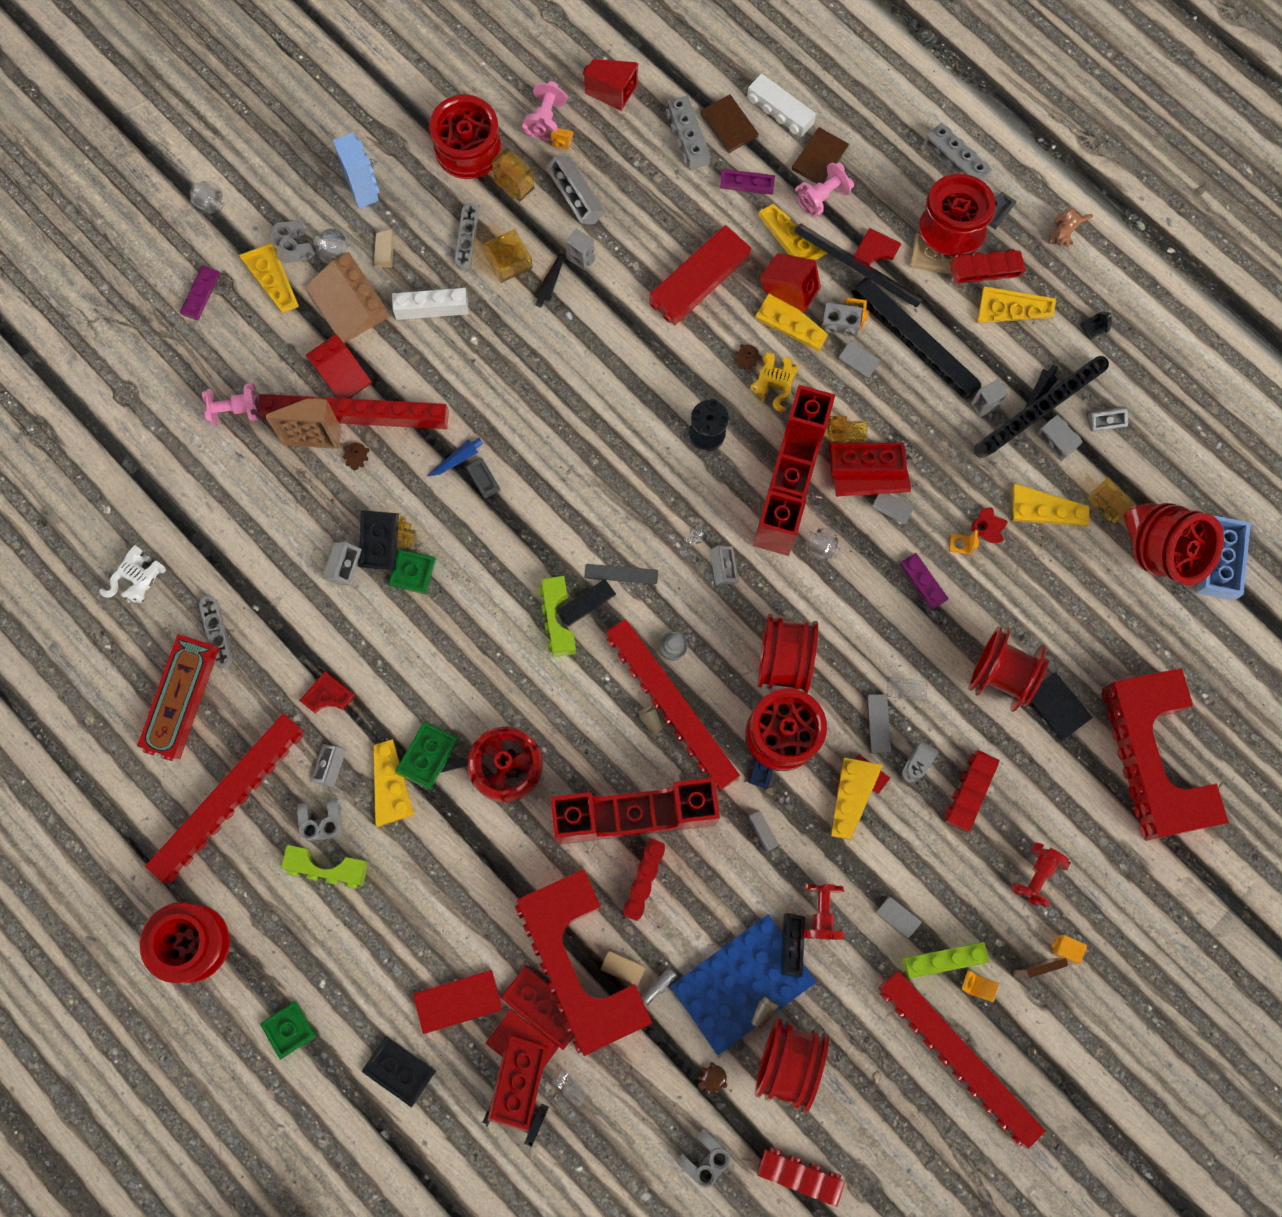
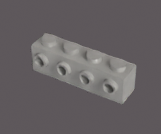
(688, 133)
(955, 153)
(575, 190)

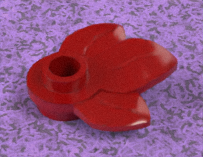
(991, 526)

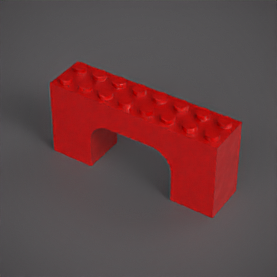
(793, 470)
(1158, 804)
(675, 808)
(590, 1019)

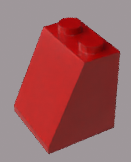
(611, 81)
(792, 280)

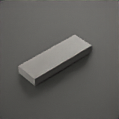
(878, 724)

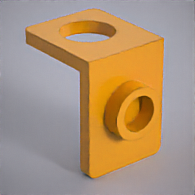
(561, 138)
(862, 304)
(971, 543)
(980, 986)

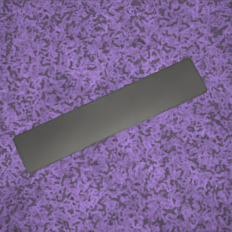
(623, 574)

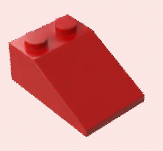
(338, 368)

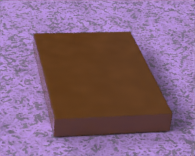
(729, 123)
(817, 154)
(1039, 968)

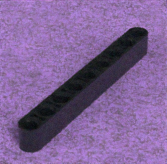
(916, 338)
(1048, 402)

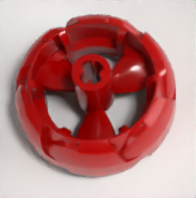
(529, 760)

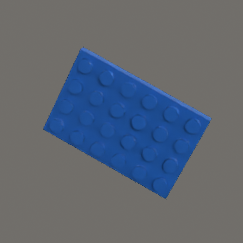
(729, 984)

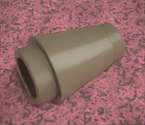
(651, 719)
(765, 1011)

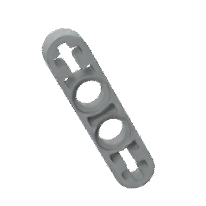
(466, 236)
(219, 630)

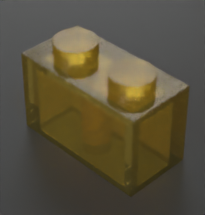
(1111, 500)

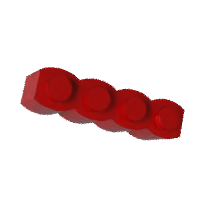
(987, 266)
(971, 791)
(642, 884)
(800, 1177)

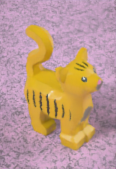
(776, 378)

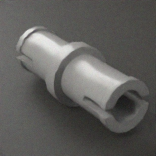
(658, 986)

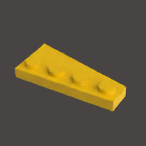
(783, 231)
(271, 276)
(1007, 305)
(791, 322)
(1041, 507)
(854, 790)
(391, 791)

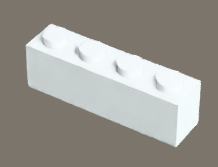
(781, 105)
(430, 303)

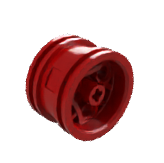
(465, 122)
(1178, 543)
(787, 653)
(794, 702)
(792, 1065)

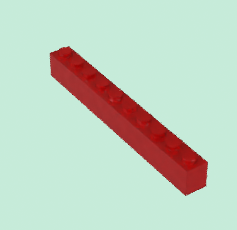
(369, 411)
(672, 704)
(224, 799)
(962, 1060)

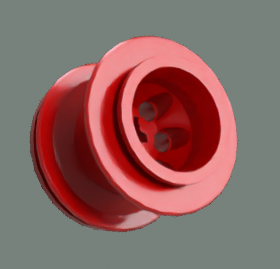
(957, 214)
(1009, 669)
(208, 949)

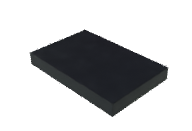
(378, 540)
(1059, 707)
(398, 1071)

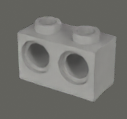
(580, 249)
(841, 314)
(989, 398)

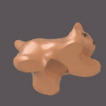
(1067, 223)

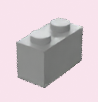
(1059, 437)
(342, 563)

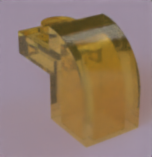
(845, 431)

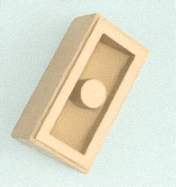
(384, 248)
(623, 968)

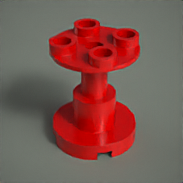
(1044, 868)
(823, 920)

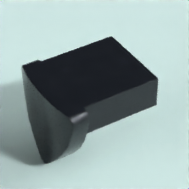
(1097, 324)

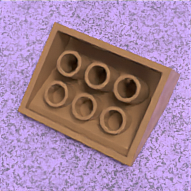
(346, 298)
(306, 424)

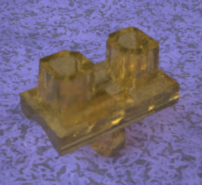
(407, 535)

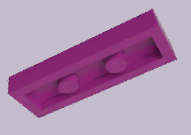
(747, 181)
(199, 293)
(924, 581)

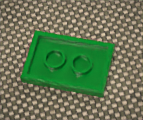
(427, 755)

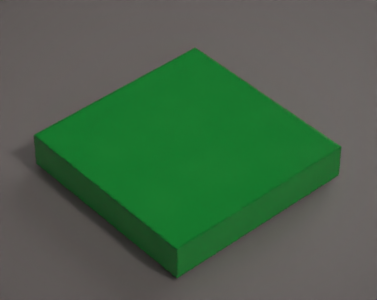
(412, 571)
(288, 1030)

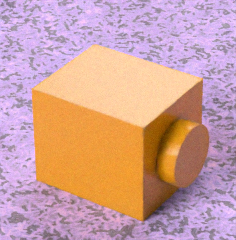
(1069, 948)

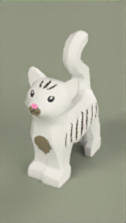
(132, 571)

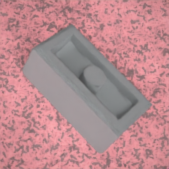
(859, 359)
(1108, 418)
(893, 507)
(724, 565)
(328, 765)
(762, 831)
(898, 917)

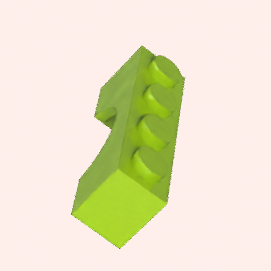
(555, 593)
(300, 860)
(945, 960)

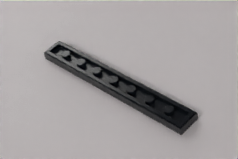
(858, 265)

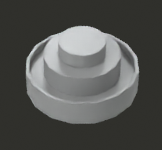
(673, 646)

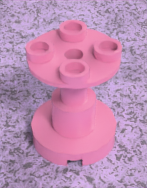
(541, 121)
(811, 197)
(238, 404)

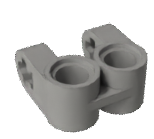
(286, 247)
(920, 760)
(321, 833)
(708, 1163)

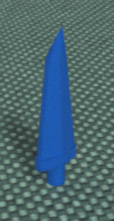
(461, 454)

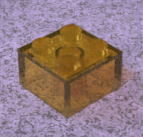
(513, 174)
(507, 256)

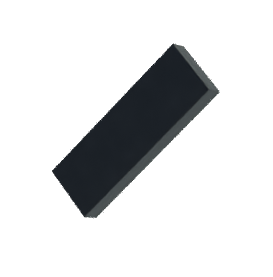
(586, 602)
(793, 945)

